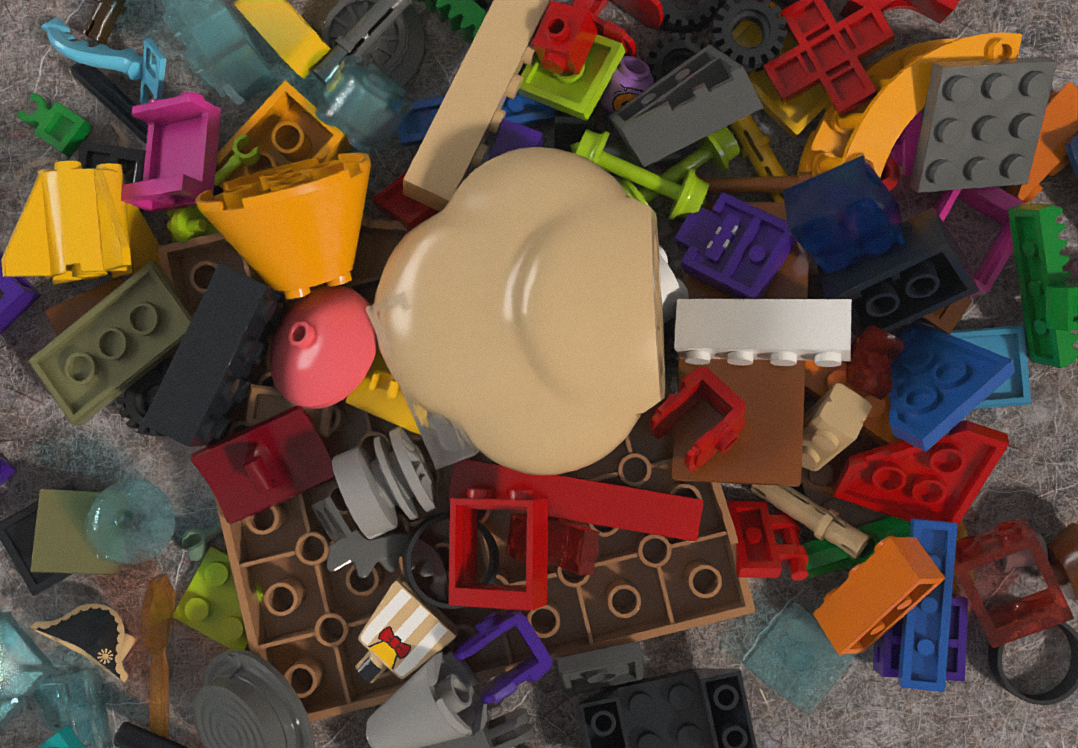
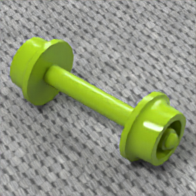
(716, 148)
(687, 196)

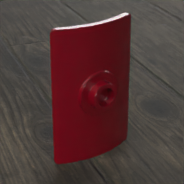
(265, 464)

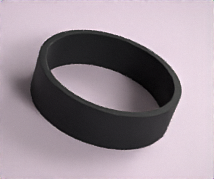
(493, 557)
(1057, 694)

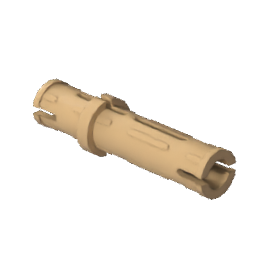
(818, 519)

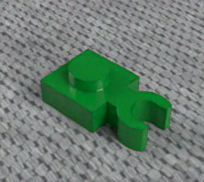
(57, 125)

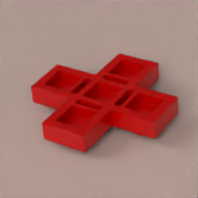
(829, 53)

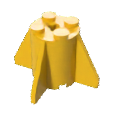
(79, 227)

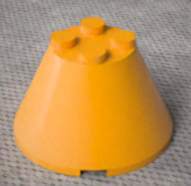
(295, 220)

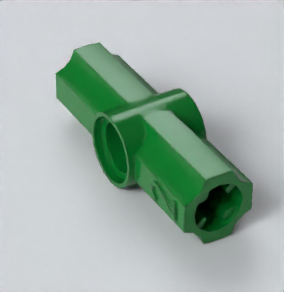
(828, 557)

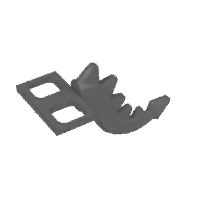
(385, 549)

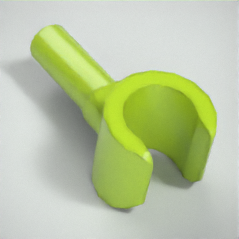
(237, 159)

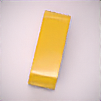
(286, 33)

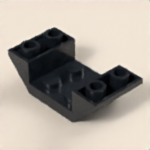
(671, 712)

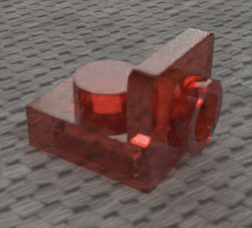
(871, 361)

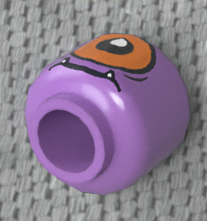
(626, 83)

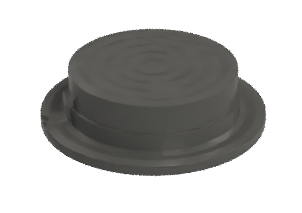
(249, 705)

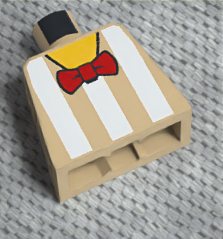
(403, 633)

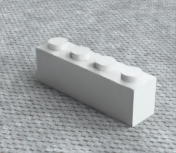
(763, 331)

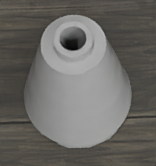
(429, 707)

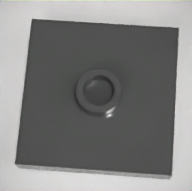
(601, 668)

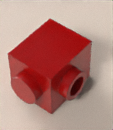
(564, 38)

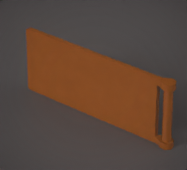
(773, 394)

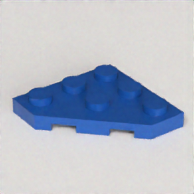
(939, 383)

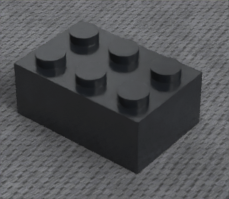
(904, 280)

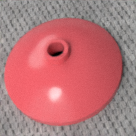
(323, 347)

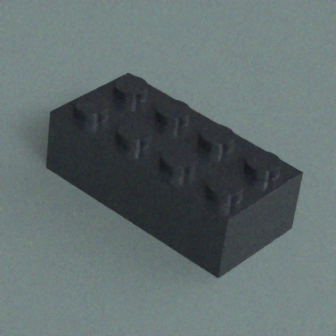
(215, 359)

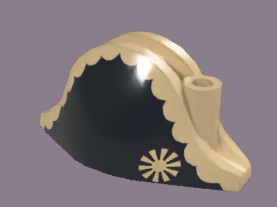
(94, 633)

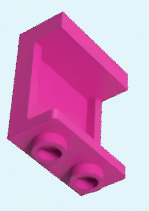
(178, 152)

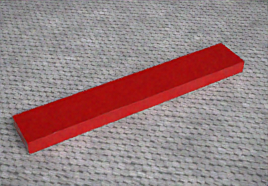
(588, 499)

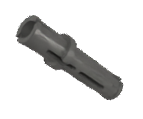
(360, 36)

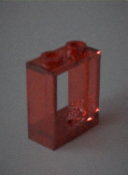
(1023, 615)

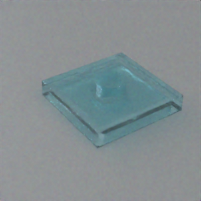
(797, 658)

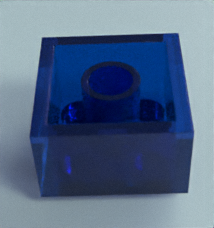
(844, 215)

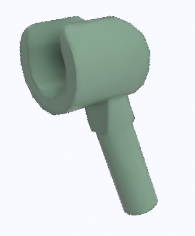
(200, 538)

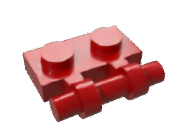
(756, 547)

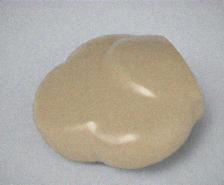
(532, 311)

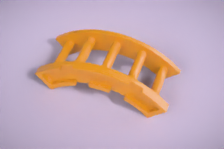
(902, 91)

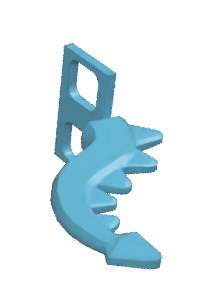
(147, 68)

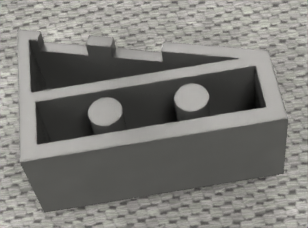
(686, 106)

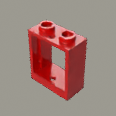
(463, 552)

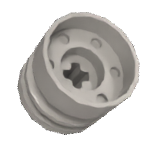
(381, 484)

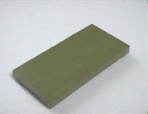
(114, 343)

